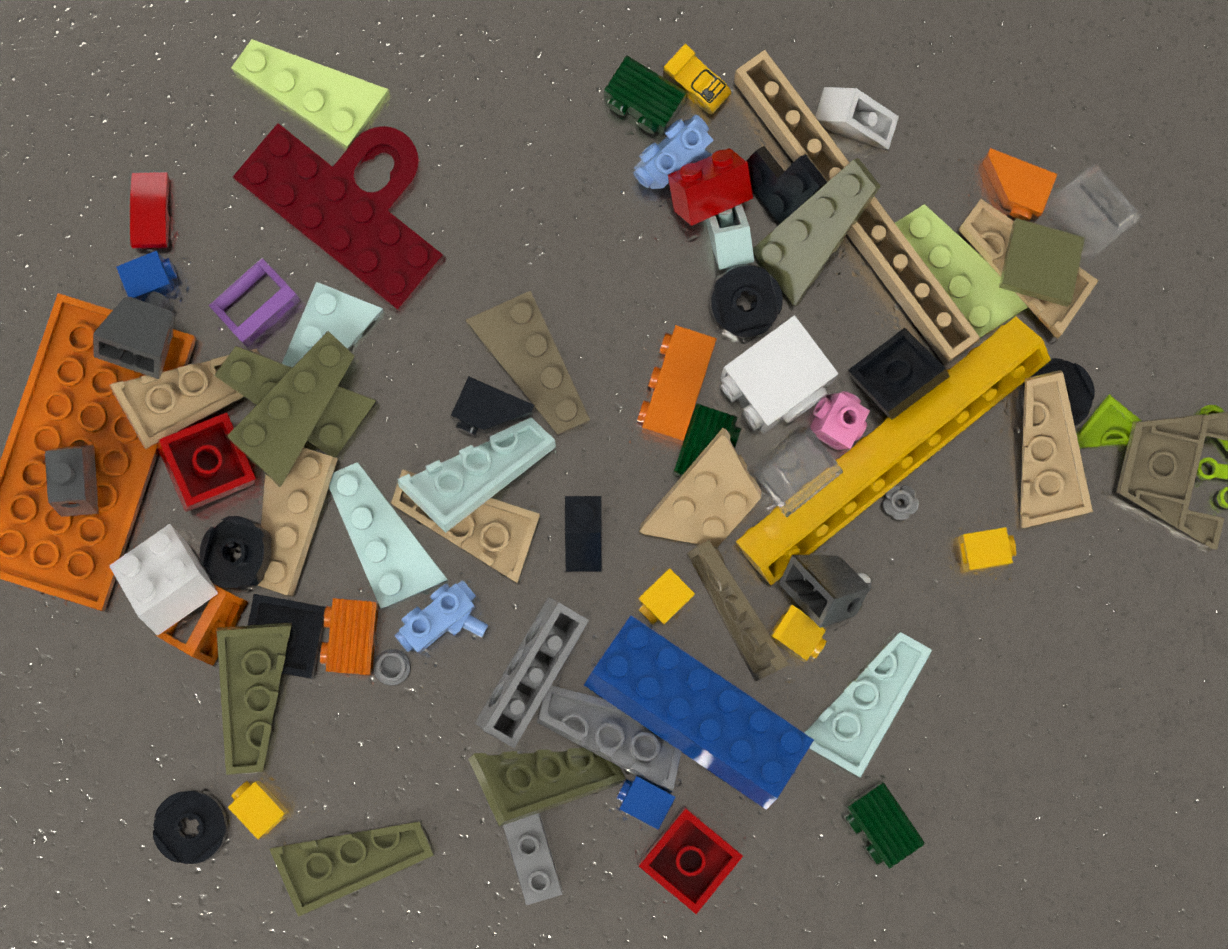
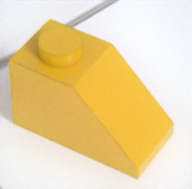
(798, 634)

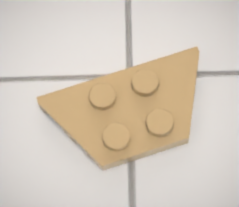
(706, 498)

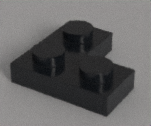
(780, 189)

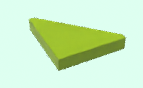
(1107, 425)

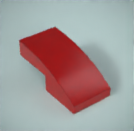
(149, 210)

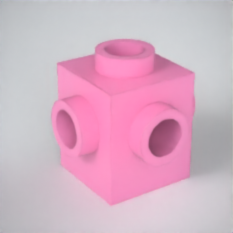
(839, 420)

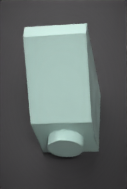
(731, 238)

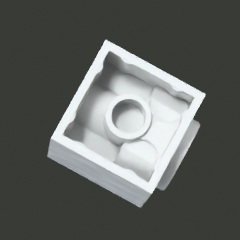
(778, 377)

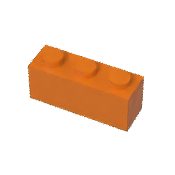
(676, 384)

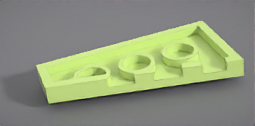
(318, 94)
(960, 271)

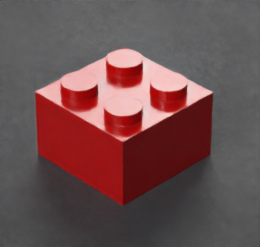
(205, 462)
(690, 860)

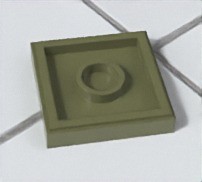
(1042, 262)

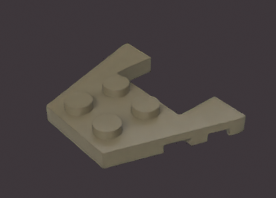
(1163, 468)

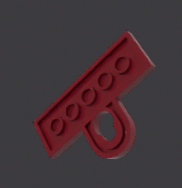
(340, 216)

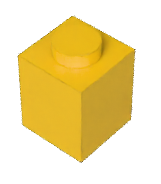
(986, 549)
(664, 598)
(257, 808)

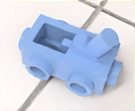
(682, 146)
(447, 612)

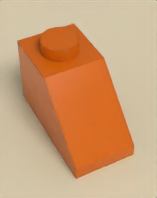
(1019, 184)

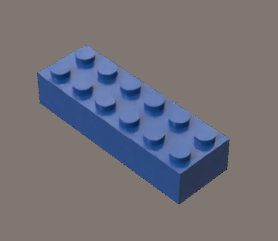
(699, 712)

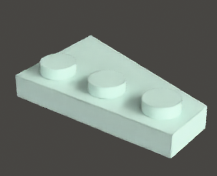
(332, 312)

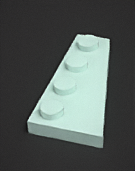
(468, 480)
(386, 547)
(862, 714)

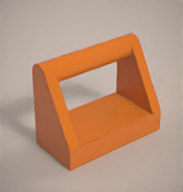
(220, 612)

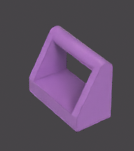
(267, 314)

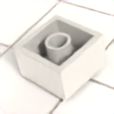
(163, 579)

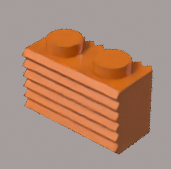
(350, 636)

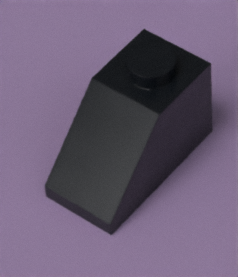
(488, 408)
(583, 533)

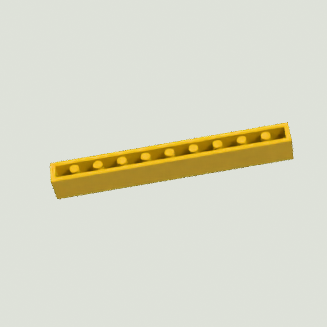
(898, 448)

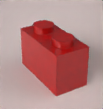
(710, 186)

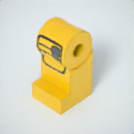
(696, 79)

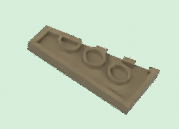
(741, 620)

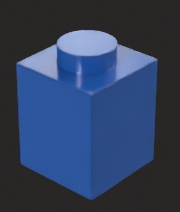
(147, 275)
(645, 801)

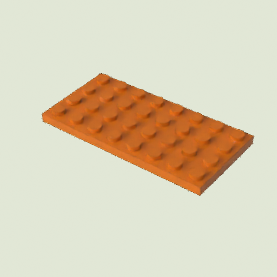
(71, 406)

